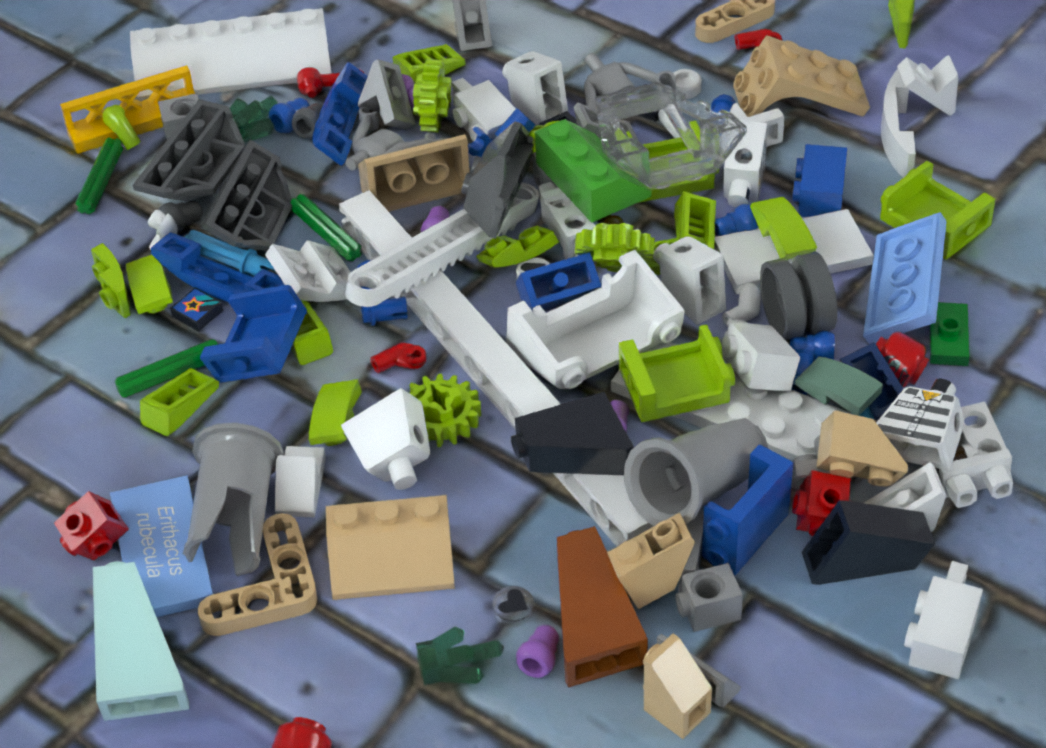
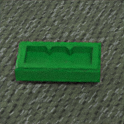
(950, 335)

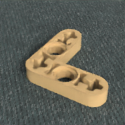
(717, 24)
(277, 591)

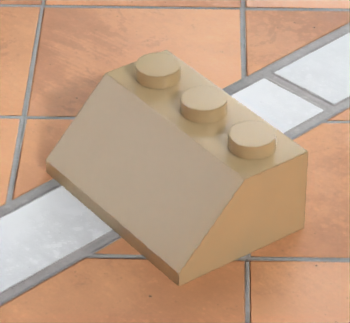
(416, 173)
(389, 547)

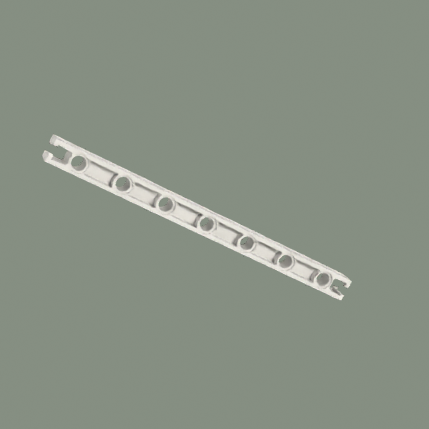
(488, 362)

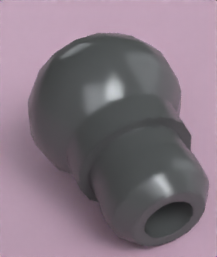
(305, 120)
(183, 213)

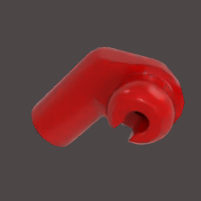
(753, 38)
(400, 355)

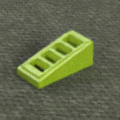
(901, 15)
(412, 62)
(697, 207)
(312, 338)
(175, 402)

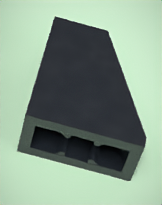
(573, 438)
(866, 542)

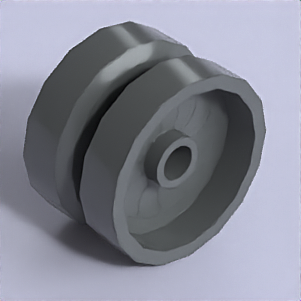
(798, 295)

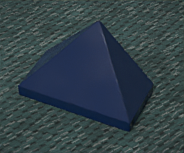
(873, 364)

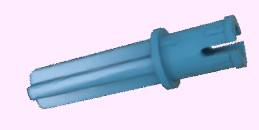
(243, 260)

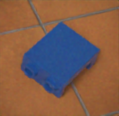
(260, 335)
(739, 532)

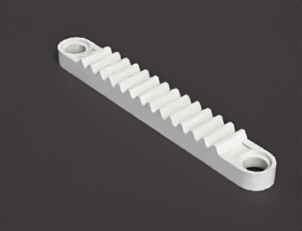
(430, 252)

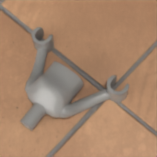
(613, 78)
(380, 142)

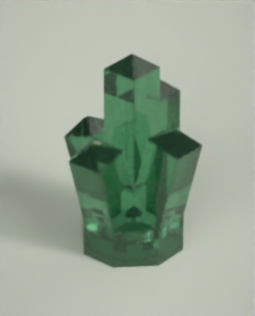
(253, 119)
(444, 663)

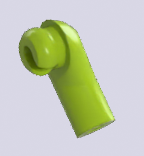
(116, 120)

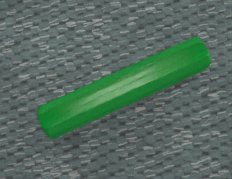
(99, 176)
(326, 227)
(161, 370)

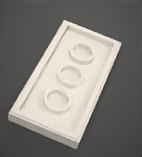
(834, 234)

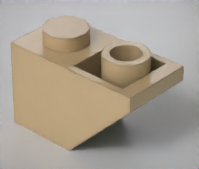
(858, 448)
(653, 560)
(675, 687)

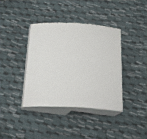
(312, 272)

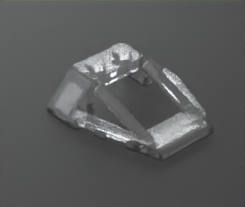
(718, 135)

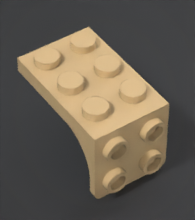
(787, 70)

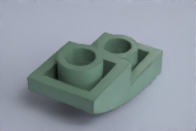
(840, 382)

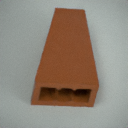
(596, 615)

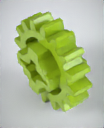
(432, 95)
(611, 241)
(447, 408)

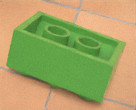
(584, 172)

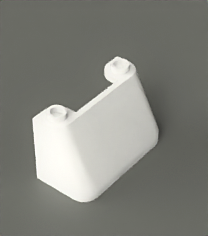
(586, 332)

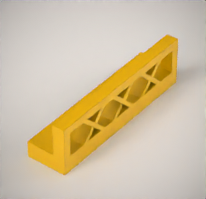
(142, 115)

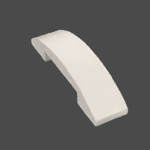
(897, 144)

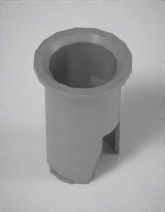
(689, 469)
(232, 489)

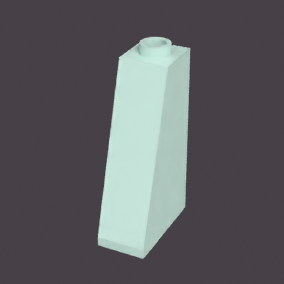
(131, 653)

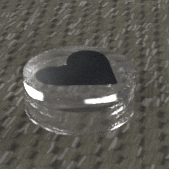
(513, 606)

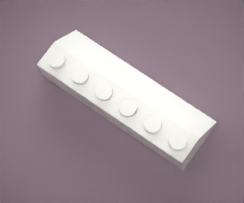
(234, 51)

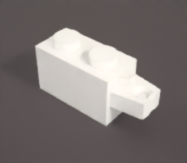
(479, 107)
(759, 356)
(945, 623)

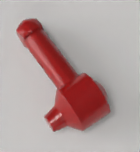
(311, 81)

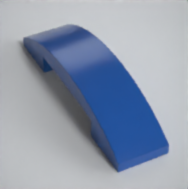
(339, 114)
(183, 260)

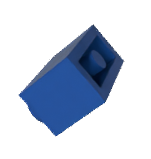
(821, 180)
(558, 282)

